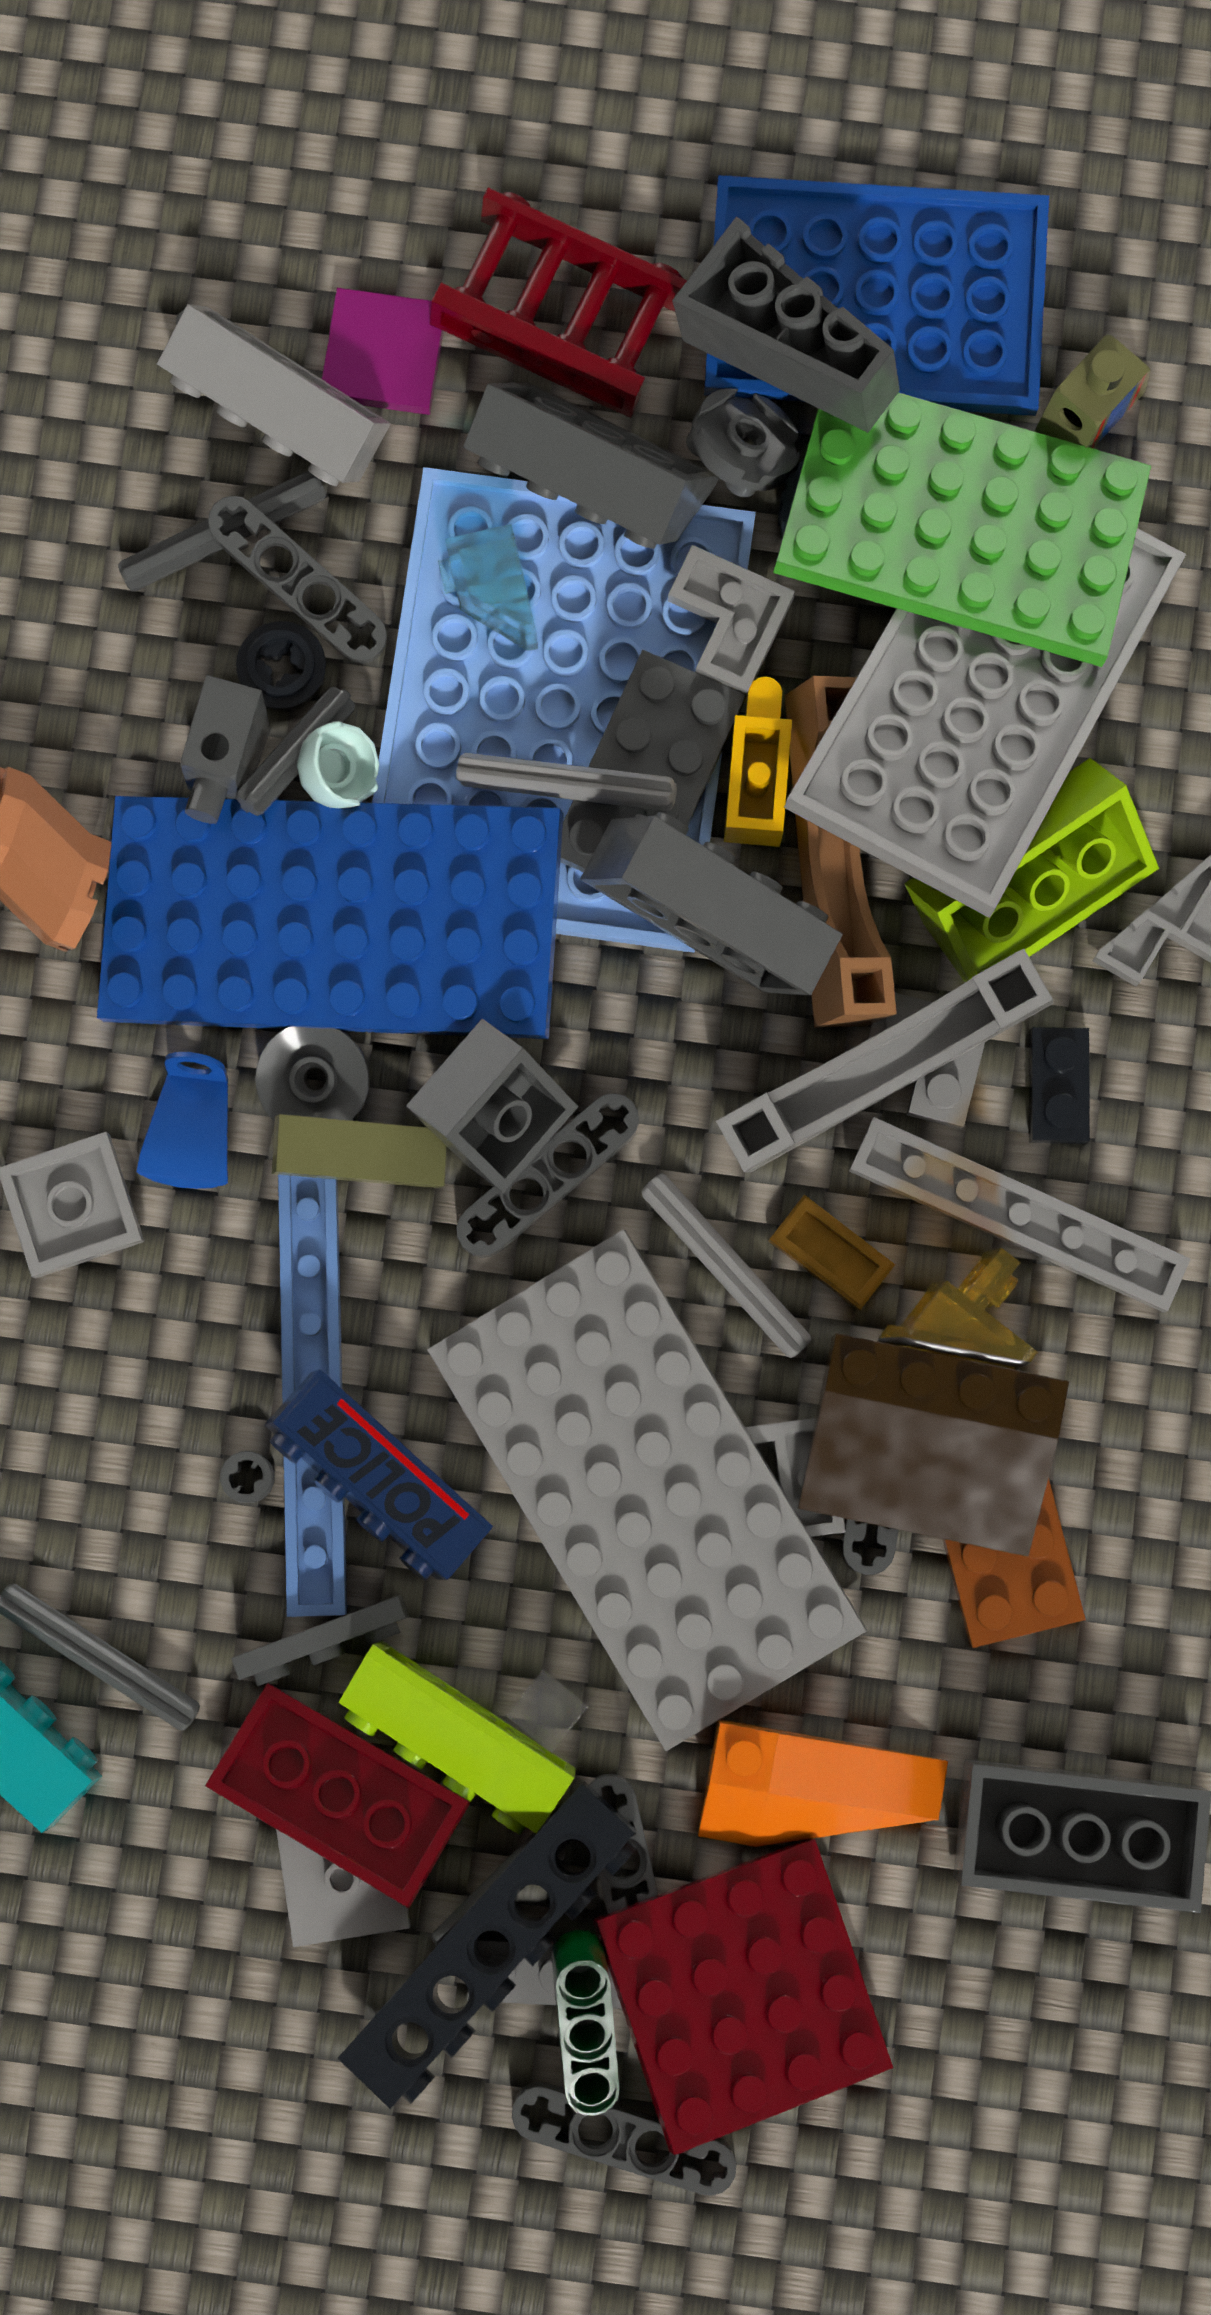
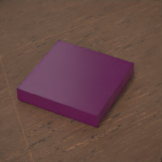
(383, 350)

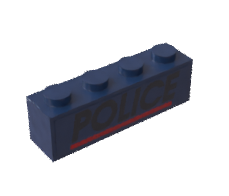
(378, 1476)

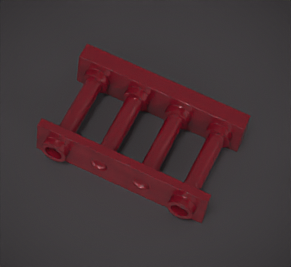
(514, 334)

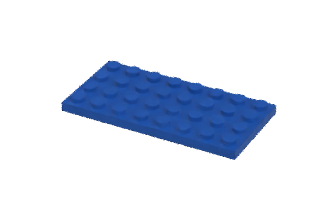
(332, 917)

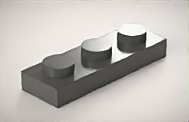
(322, 1641)

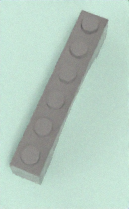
(886, 1062)

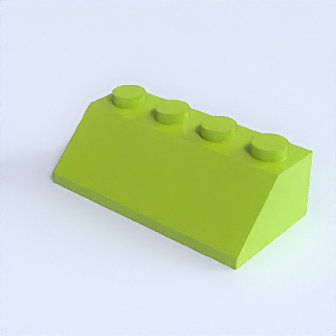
(1074, 866)
(457, 1737)

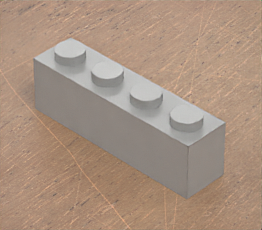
(273, 395)

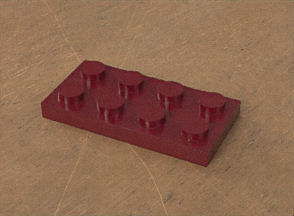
(338, 1795)

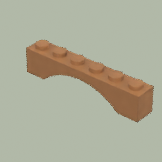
(859, 976)

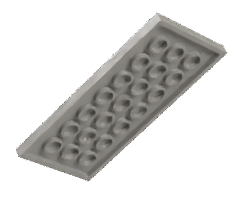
(966, 741)
(646, 1490)

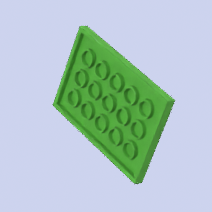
(968, 524)

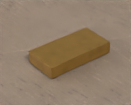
(831, 1252)

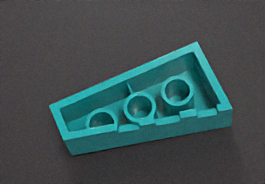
(38, 1766)

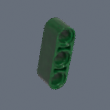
(589, 2046)

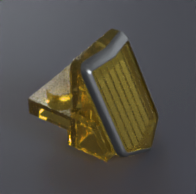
(955, 1319)

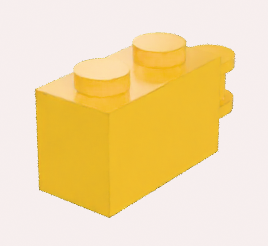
(758, 768)

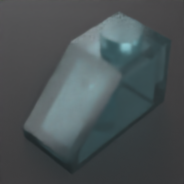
(490, 583)

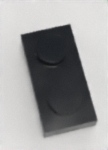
(1059, 1085)

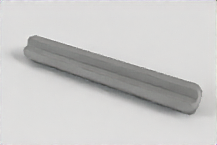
(567, 781)
(726, 1265)

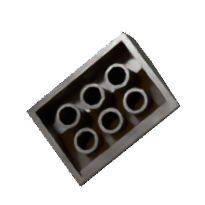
(932, 1444)

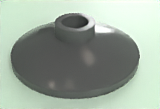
(286, 1064)

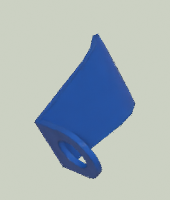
(189, 1126)

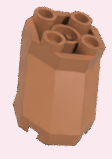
(47, 862)

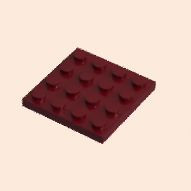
(742, 1995)

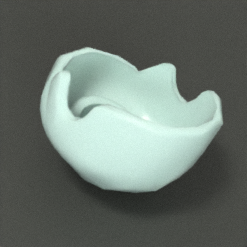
(338, 765)

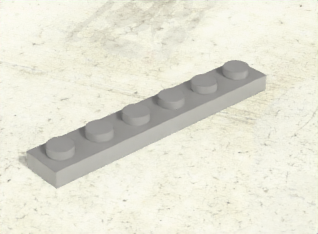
(1020, 1215)

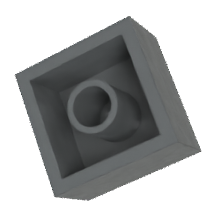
(492, 1105)

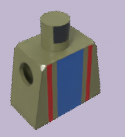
(1098, 392)

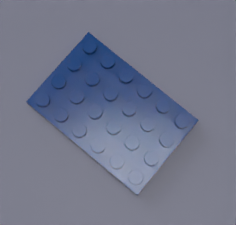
(926, 269)

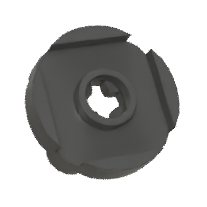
(744, 467)

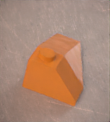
(799, 1786)

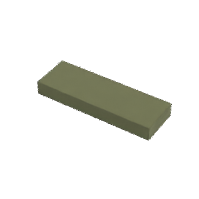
(358, 1151)

